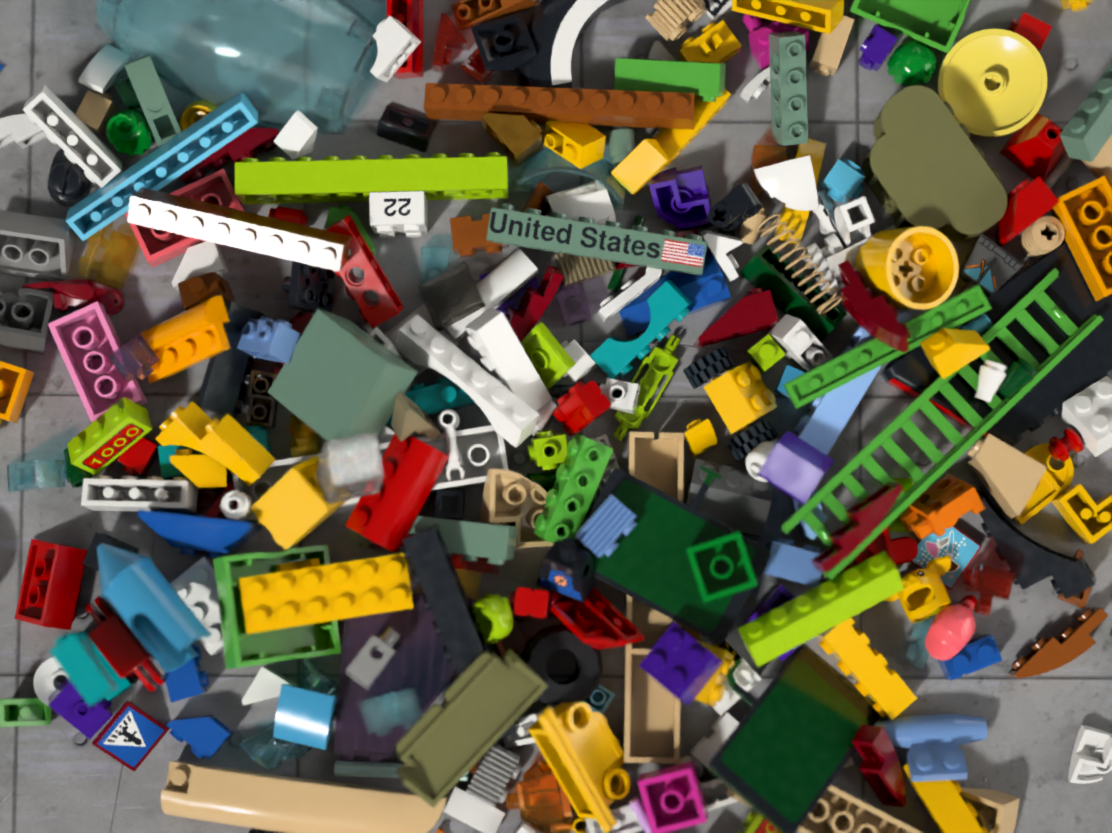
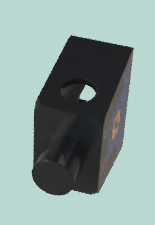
(568, 570)

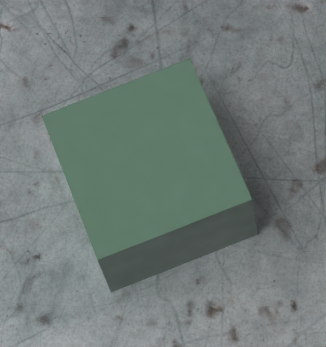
(341, 379)

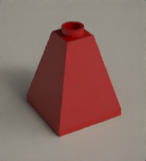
(1035, 147)

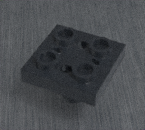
(310, 287)

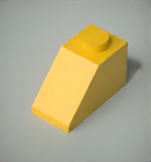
(953, 349)

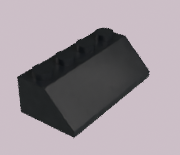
(230, 370)

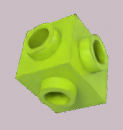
(557, 452)

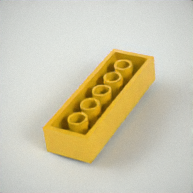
(326, 593)

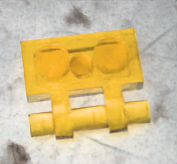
(116, 259)

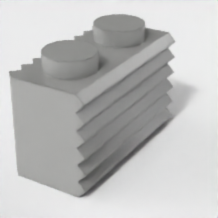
(493, 775)

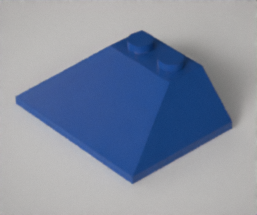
(200, 533)

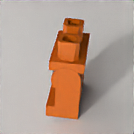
(941, 507)

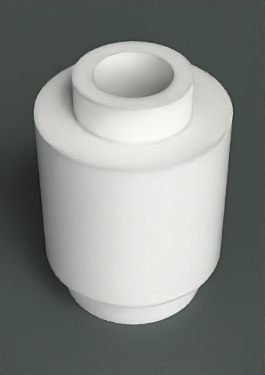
(245, 503)

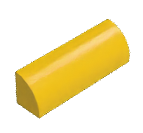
(675, 140)

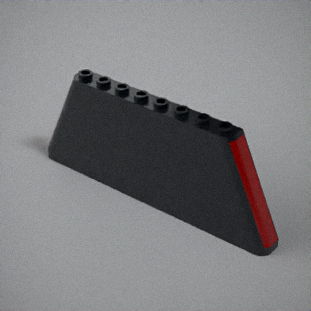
(1075, 372)

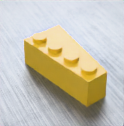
(867, 668)

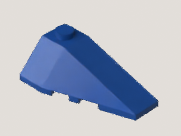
(703, 292)

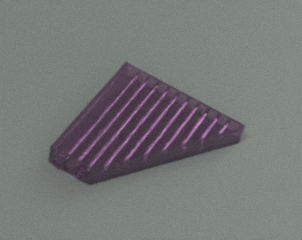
(416, 662)

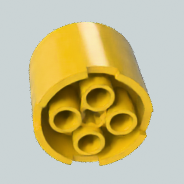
(909, 267)

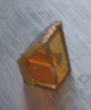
(764, 156)

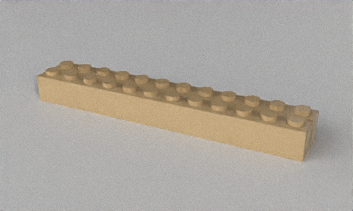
(649, 708)

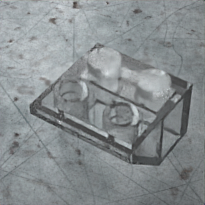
(350, 468)

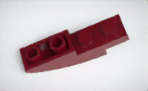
(244, 146)
(870, 312)

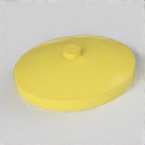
(993, 82)

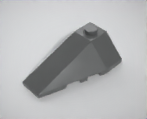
(25, 319)

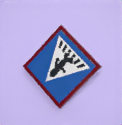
(130, 735)

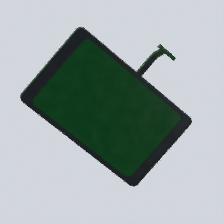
(654, 558)
(791, 740)

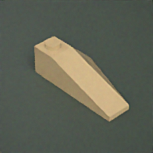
(994, 809)

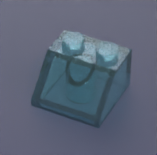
(391, 710)

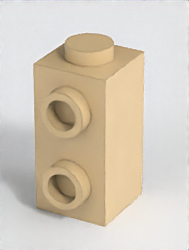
(830, 48)

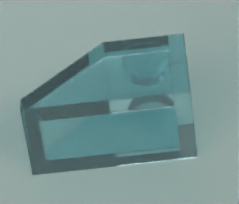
(36, 475)

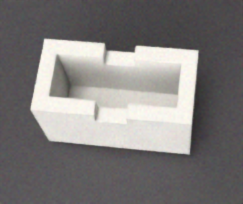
(706, 748)

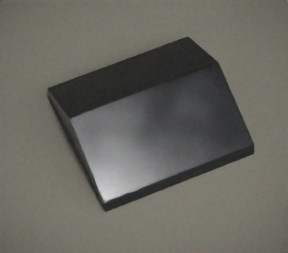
(504, 42)

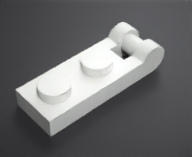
(631, 290)

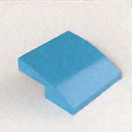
(304, 716)

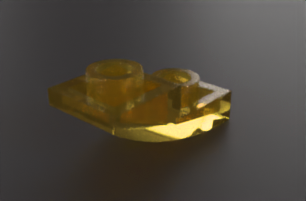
(303, 438)

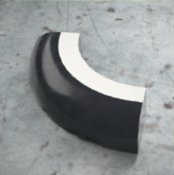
(555, 32)

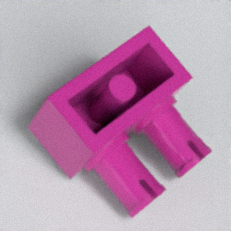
(760, 37)

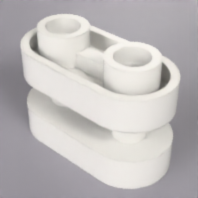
(832, 246)

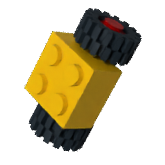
(738, 398)

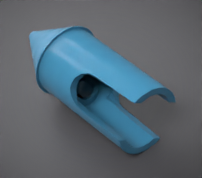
(149, 606)

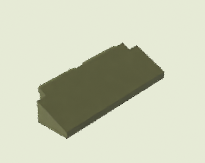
(469, 721)

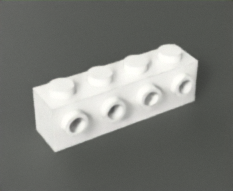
(72, 136)
(506, 357)
(134, 494)

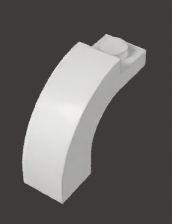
(853, 221)

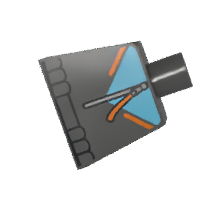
(987, 266)

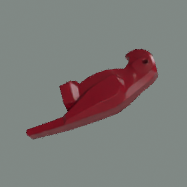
(82, 293)

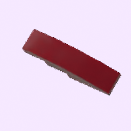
(534, 303)
(863, 520)

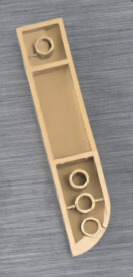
(291, 802)

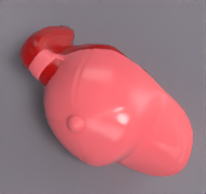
(951, 629)

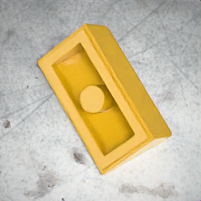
(640, 165)

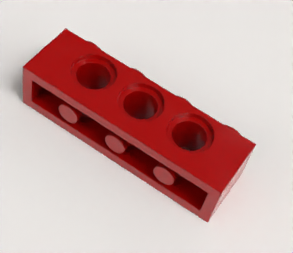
(374, 278)

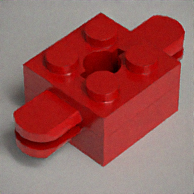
(898, 549)
(121, 646)

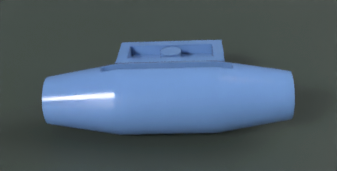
(935, 743)

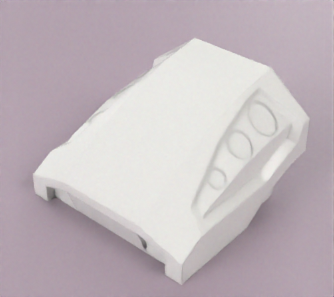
(587, 201)

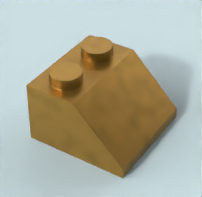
(514, 135)

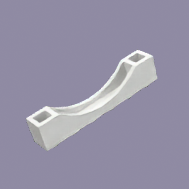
(504, 409)

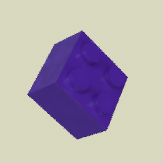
(680, 664)

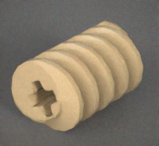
(1042, 236)

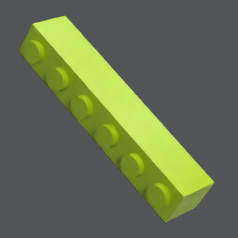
(821, 608)

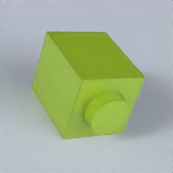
(765, 354)

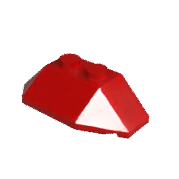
(595, 620)

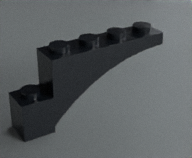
(1031, 559)

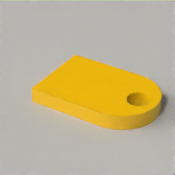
(1050, 485)

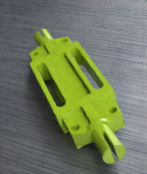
(660, 363)

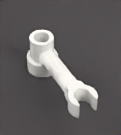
(450, 436)

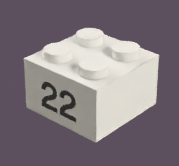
(398, 213)

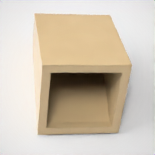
(1005, 473)

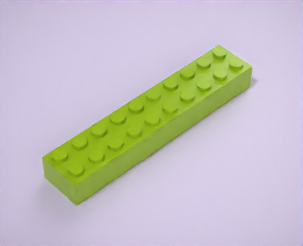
(354, 179)

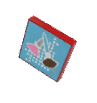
(952, 543)

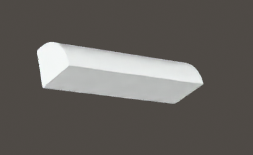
(498, 288)

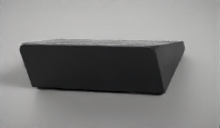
(406, 128)

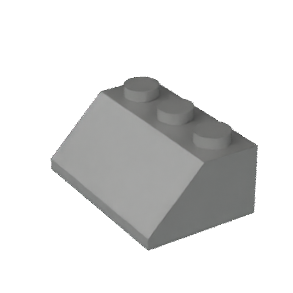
(35, 246)

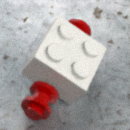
(1087, 420)

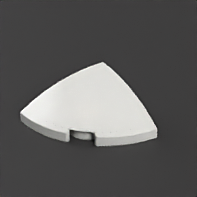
(790, 183)
(1090, 755)

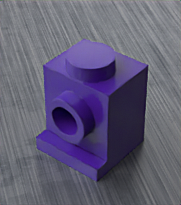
(876, 49)

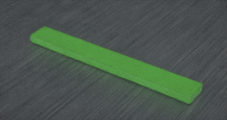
(875, 353)

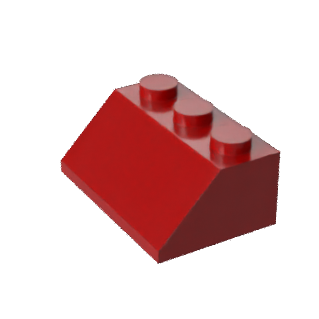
(1024, 206)
(51, 585)

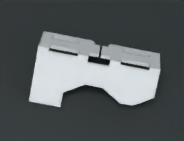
(825, 224)

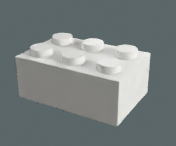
(199, 592)

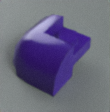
(681, 196)

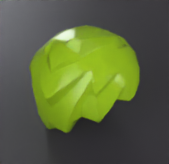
(494, 617)

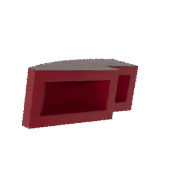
(880, 765)

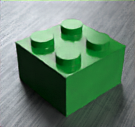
(722, 567)

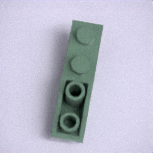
(153, 99)

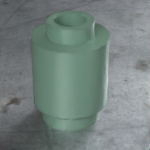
(620, 143)

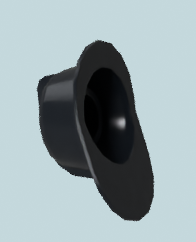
(67, 181)

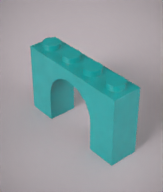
(88, 668)

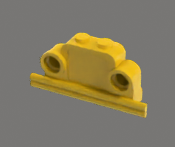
(583, 759)

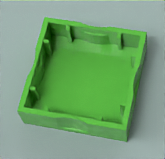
(923, 20)
(271, 645)

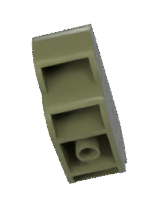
(930, 169)

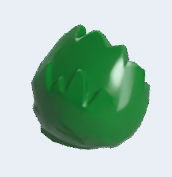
(912, 63)
(129, 132)

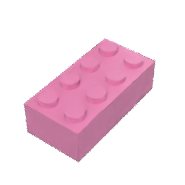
(85, 343)

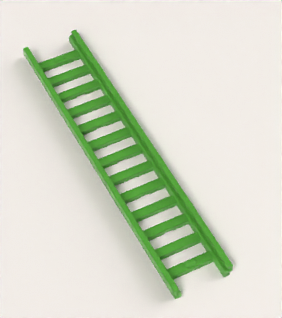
(960, 443)

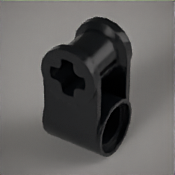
(735, 207)

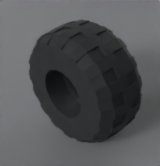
(588, 665)

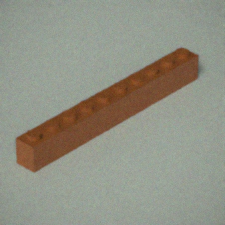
(572, 105)

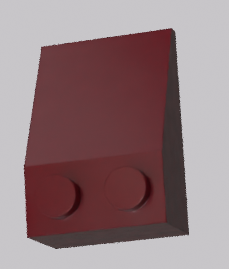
(748, 316)

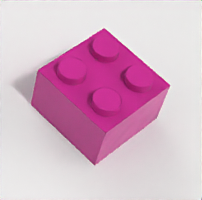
(673, 797)

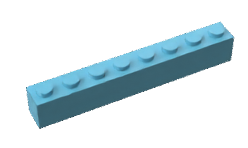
(163, 165)

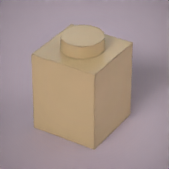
(96, 111)

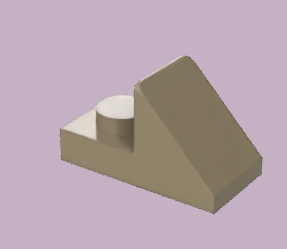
(409, 418)

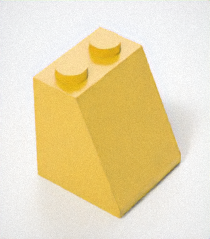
(294, 505)

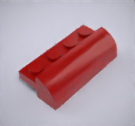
(408, 478)

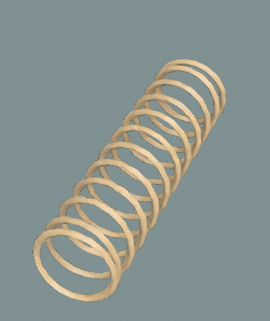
(802, 256)

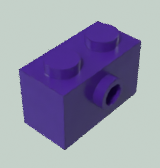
(73, 708)

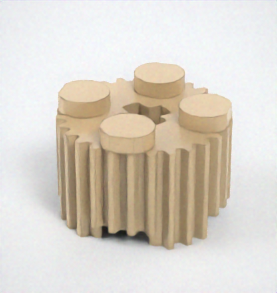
(674, 15)

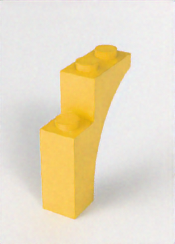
(220, 439)

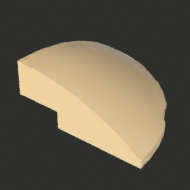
(513, 502)

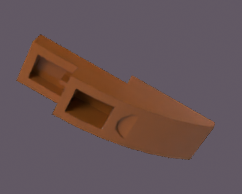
(1052, 654)

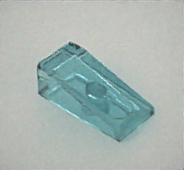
(433, 263)

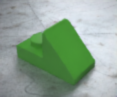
(24, 712)

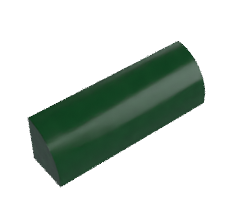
(769, 274)

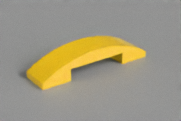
(797, 219)

